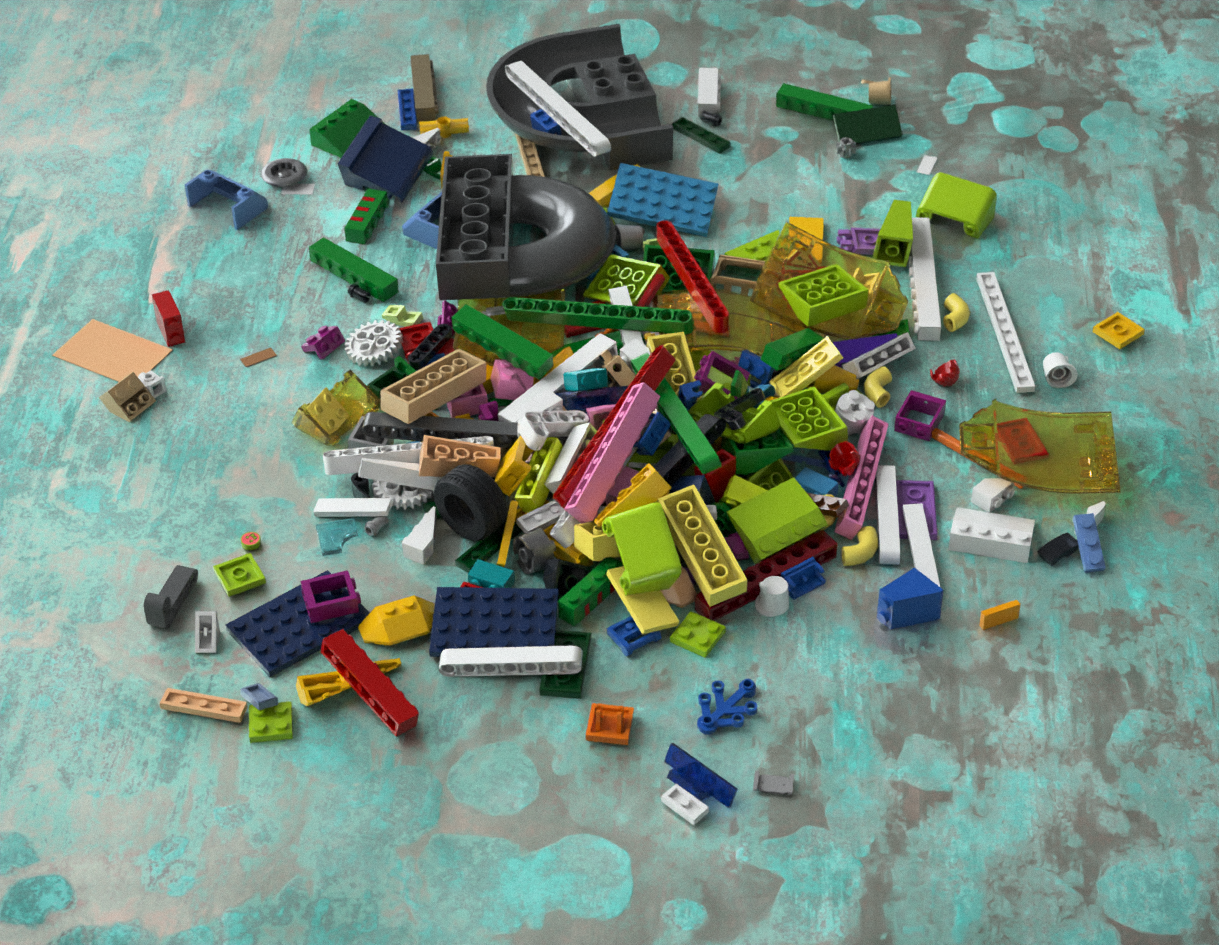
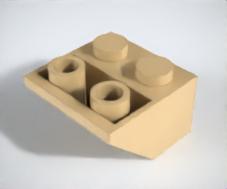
(127, 398)

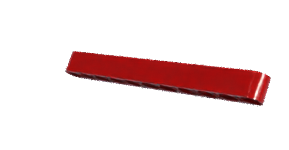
(693, 277)
(651, 374)

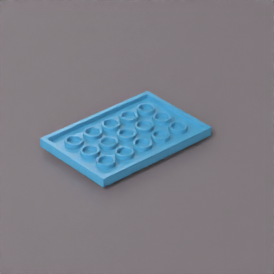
(659, 196)

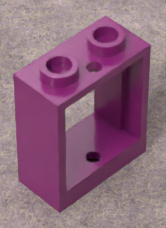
(720, 363)
(916, 402)
(330, 608)

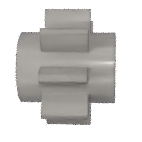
(846, 147)

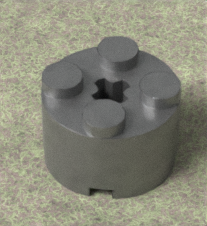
(533, 550)

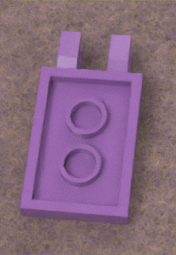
(858, 240)

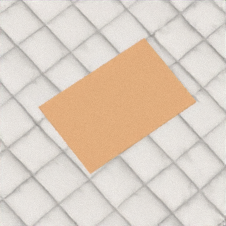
(111, 351)

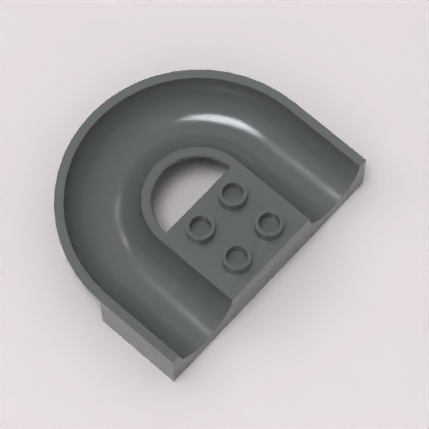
(607, 88)
(476, 231)

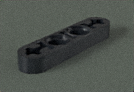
(440, 333)

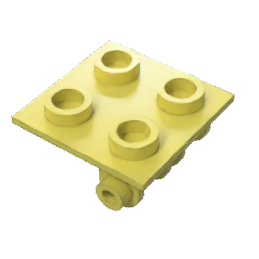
(327, 411)

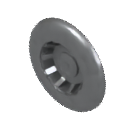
(284, 172)

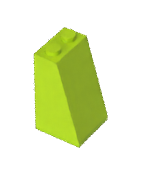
(895, 235)

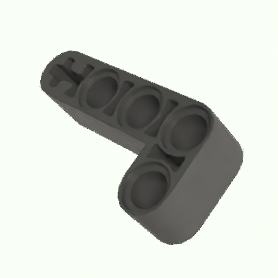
(163, 607)

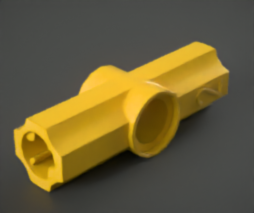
(446, 125)

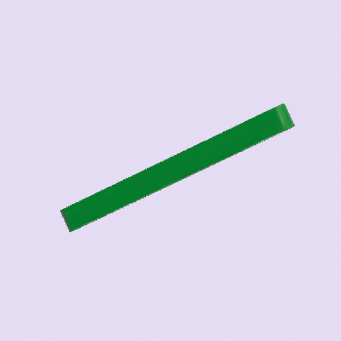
(599, 315)
(682, 423)

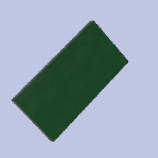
(868, 124)
(567, 684)

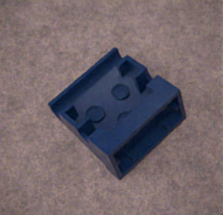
(384, 160)

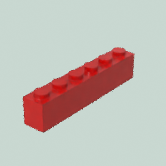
(370, 682)

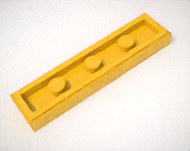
(507, 533)

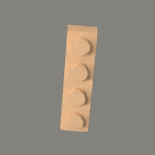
(203, 705)

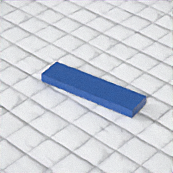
(407, 109)

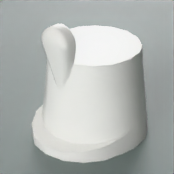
(1059, 371)
(773, 597)

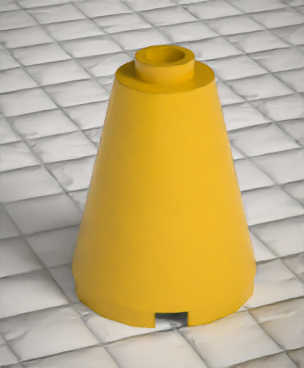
(834, 377)

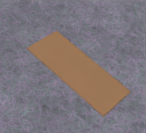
(258, 357)

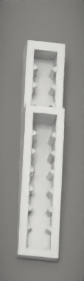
(396, 473)

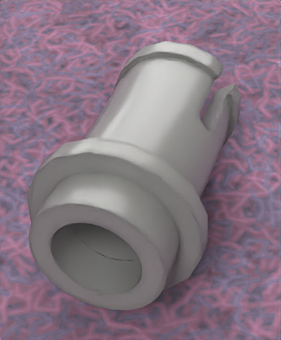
(373, 527)

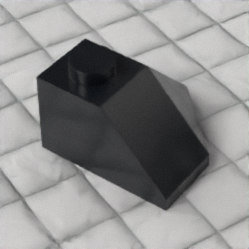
(563, 575)

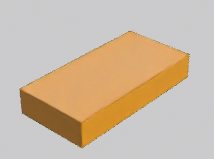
(999, 614)

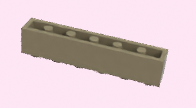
(424, 88)

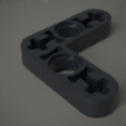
(733, 411)

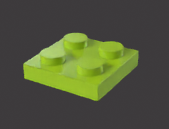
(239, 574)
(698, 634)
(271, 723)

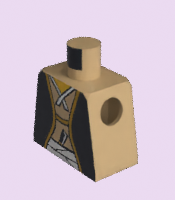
(622, 375)

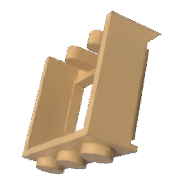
(728, 282)

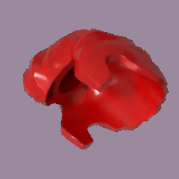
(946, 374)
(844, 458)

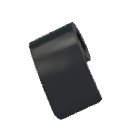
(360, 486)

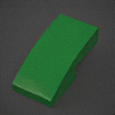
(434, 167)
(739, 385)

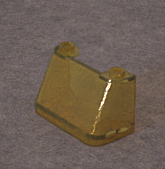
(355, 399)

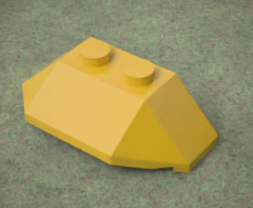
(398, 621)

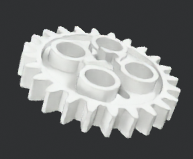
(373, 343)
(410, 494)

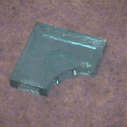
(335, 534)

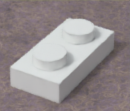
(685, 804)

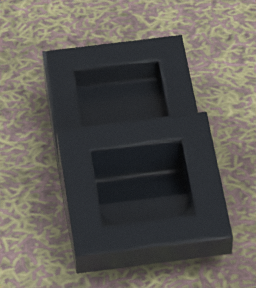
(1057, 548)

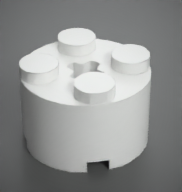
(854, 410)

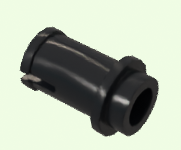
(715, 119)
(355, 291)

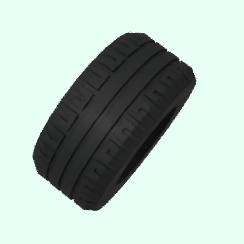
(470, 502)

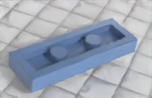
(1089, 543)

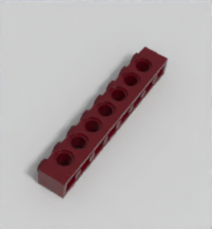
(817, 545)

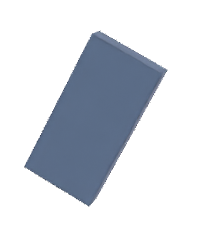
(259, 696)

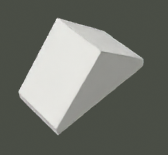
(206, 631)

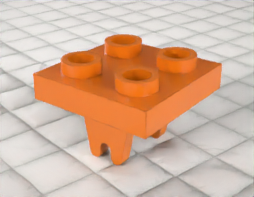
(609, 724)

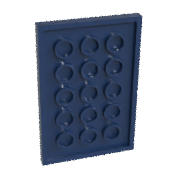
(493, 618)
(281, 629)

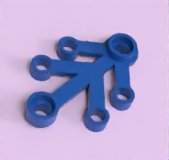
(710, 722)

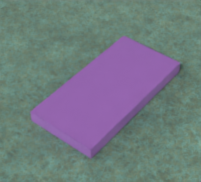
(916, 493)

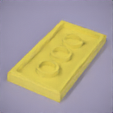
(807, 368)
(647, 609)

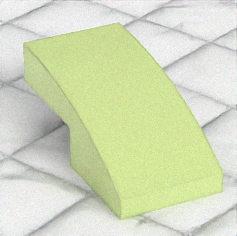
(398, 315)

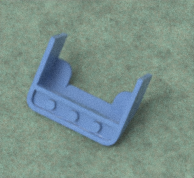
(248, 201)
(421, 226)

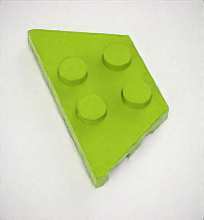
(756, 249)

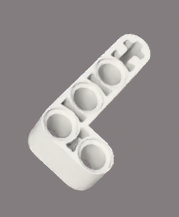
(542, 424)

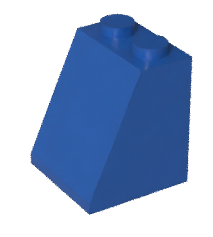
(909, 601)

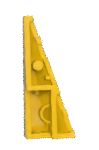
(323, 685)

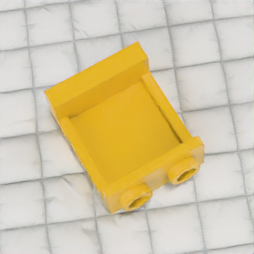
(513, 468)

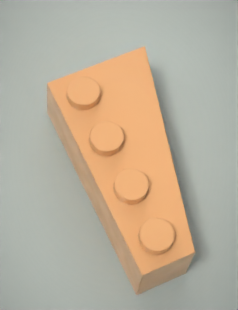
(442, 455)

